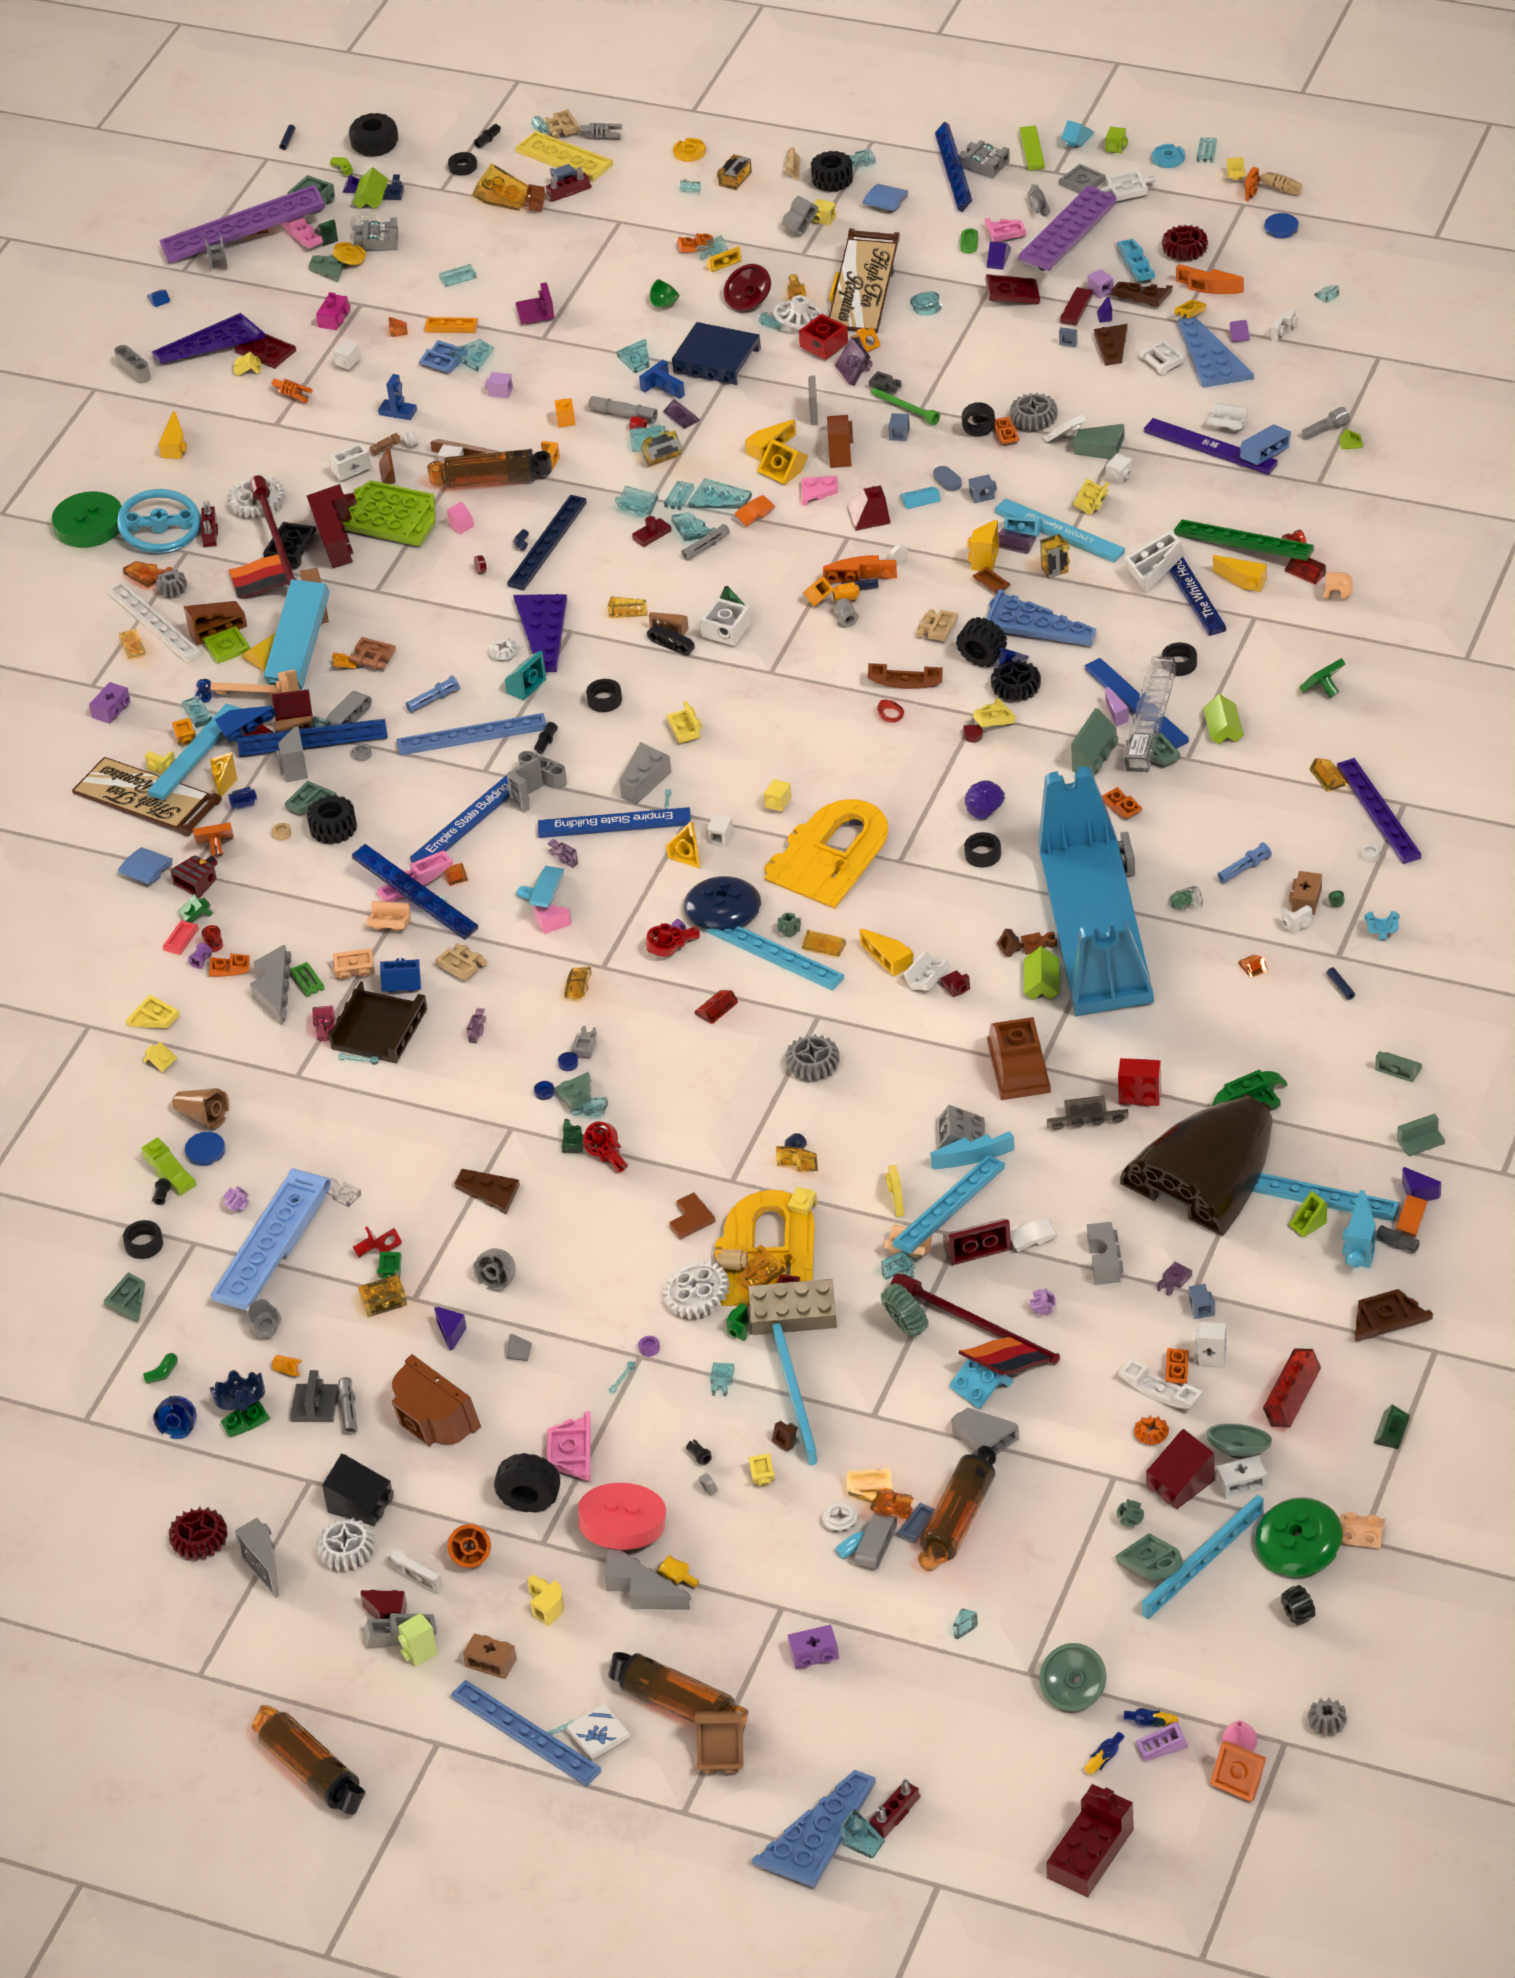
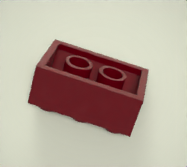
(977, 1241)

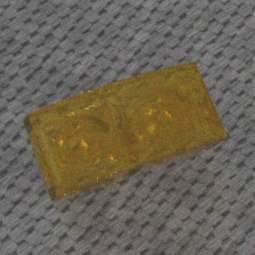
(132, 643)
(577, 982)
(793, 1156)

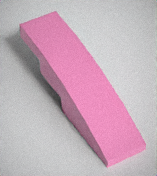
(302, 232)
(422, 871)

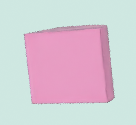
(460, 518)

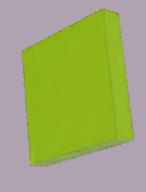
(226, 644)

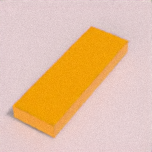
(451, 325)

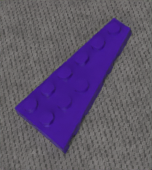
(221, 335)
(543, 624)

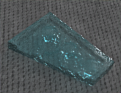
(719, 495)

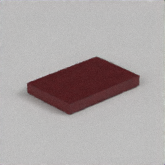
(1012, 289)
(269, 350)

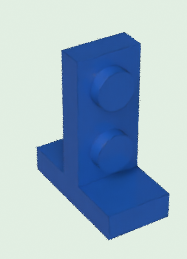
(659, 377)
(395, 406)

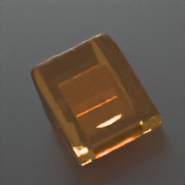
(397, 327)
(456, 874)
(1253, 965)

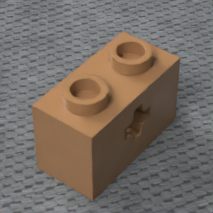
(1306, 891)
(489, 1656)

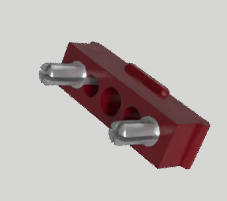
(568, 186)
(209, 525)
(895, 1808)

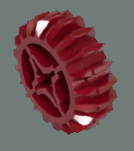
(1185, 242)
(196, 1528)

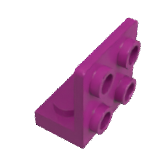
(536, 309)

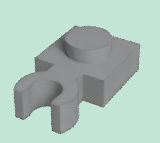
(584, 1044)

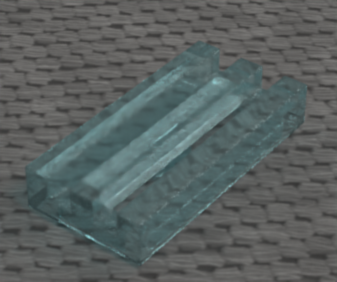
(1205, 157)
(457, 275)
(682, 495)

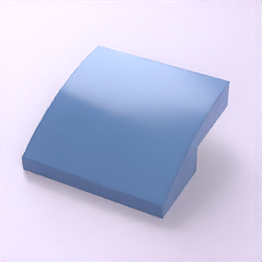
(885, 197)
(439, 357)
(145, 865)

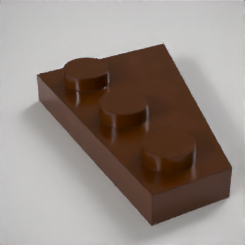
(1134, 291)
(1111, 343)
(491, 1188)

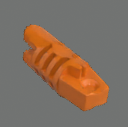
(291, 389)

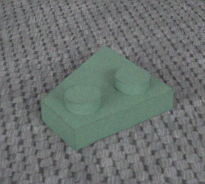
(306, 796)

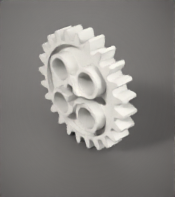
(243, 502)
(696, 1289)

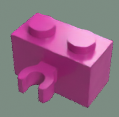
(333, 311)

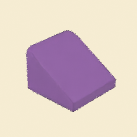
(1239, 331)

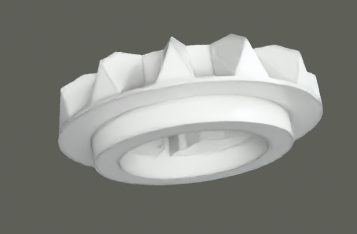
(505, 653)
(831, 1514)

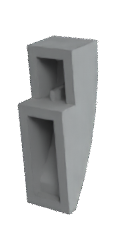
(386, 1631)

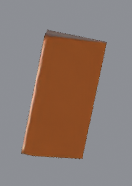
(386, 468)

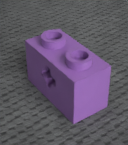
(109, 702)
(813, 1646)

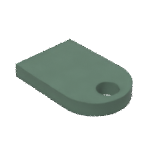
(1151, 1558)

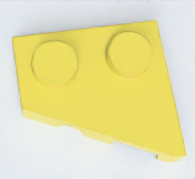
(994, 714)
(153, 1014)
(894, 1186)

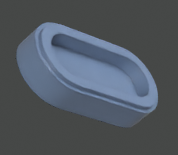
(947, 478)

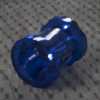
(202, 689)

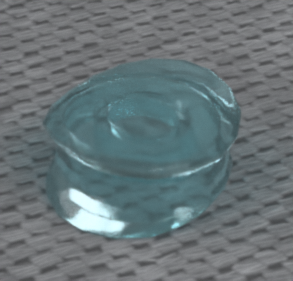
(926, 303)

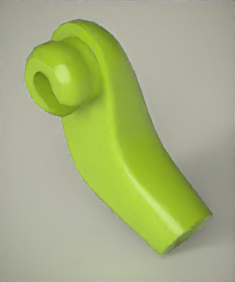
(343, 163)

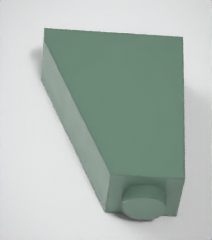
(1099, 441)

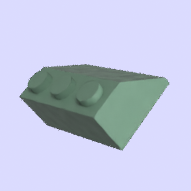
(1093, 742)

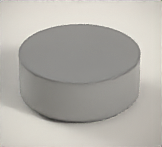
(361, 752)
(708, 1484)

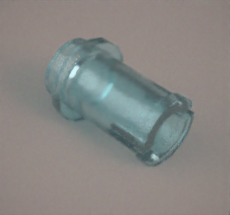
(538, 123)
(690, 186)
(769, 320)

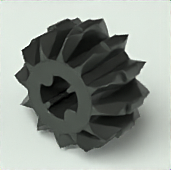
(1298, 1604)

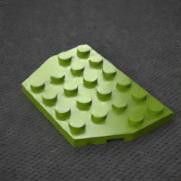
(392, 513)

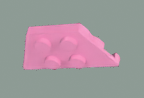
(571, 1447)

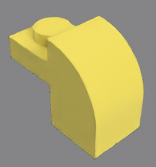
(548, 1599)

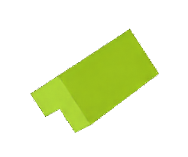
(370, 189)
(1223, 719)
(1041, 974)

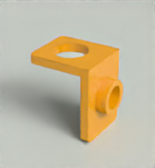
(863, 333)

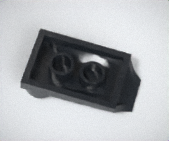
(295, 541)

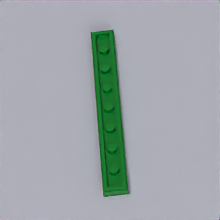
(1244, 539)

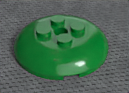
(1306, 1552)

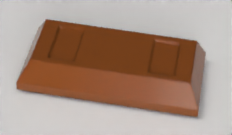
(991, 580)

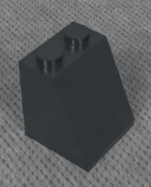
(356, 1491)

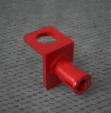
(377, 1243)

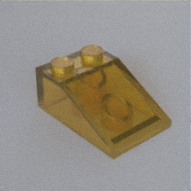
(500, 189)

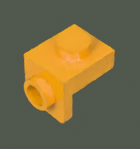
(184, 731)

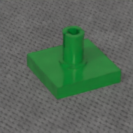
(1324, 678)

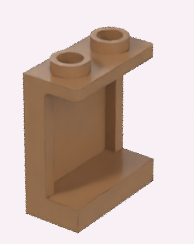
(719, 1741)

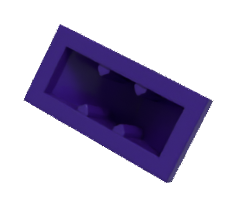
(998, 255)
(1420, 1185)
(451, 1325)

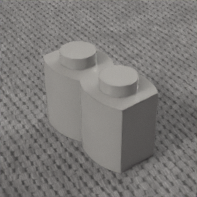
(799, 215)

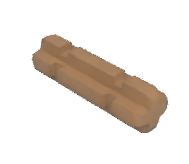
(385, 443)

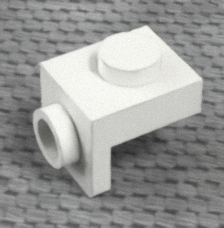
(1296, 920)

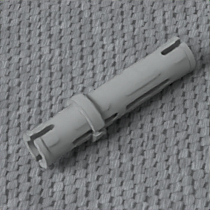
(711, 538)
(347, 1400)

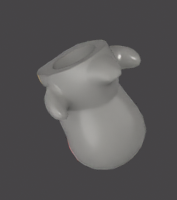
(845, 612)

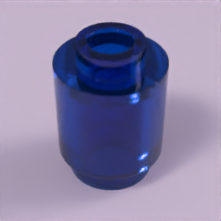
(242, 798)

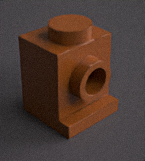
(535, 197)

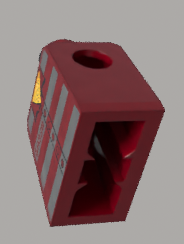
(195, 874)

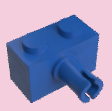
(400, 975)

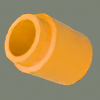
(847, 590)

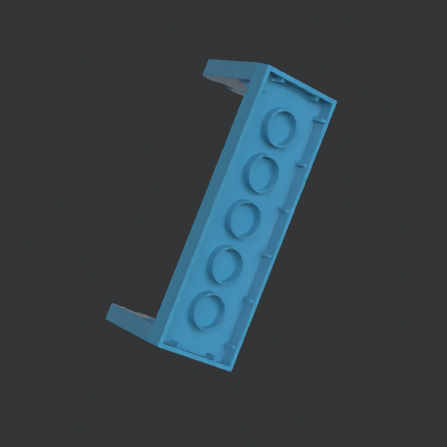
(1090, 898)

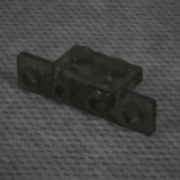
(1085, 1111)

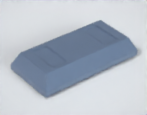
(916, 1523)

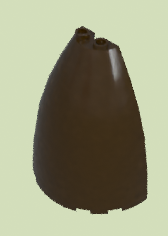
(1207, 1161)

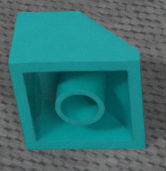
(526, 677)

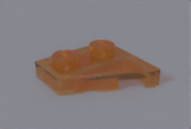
(144, 573)

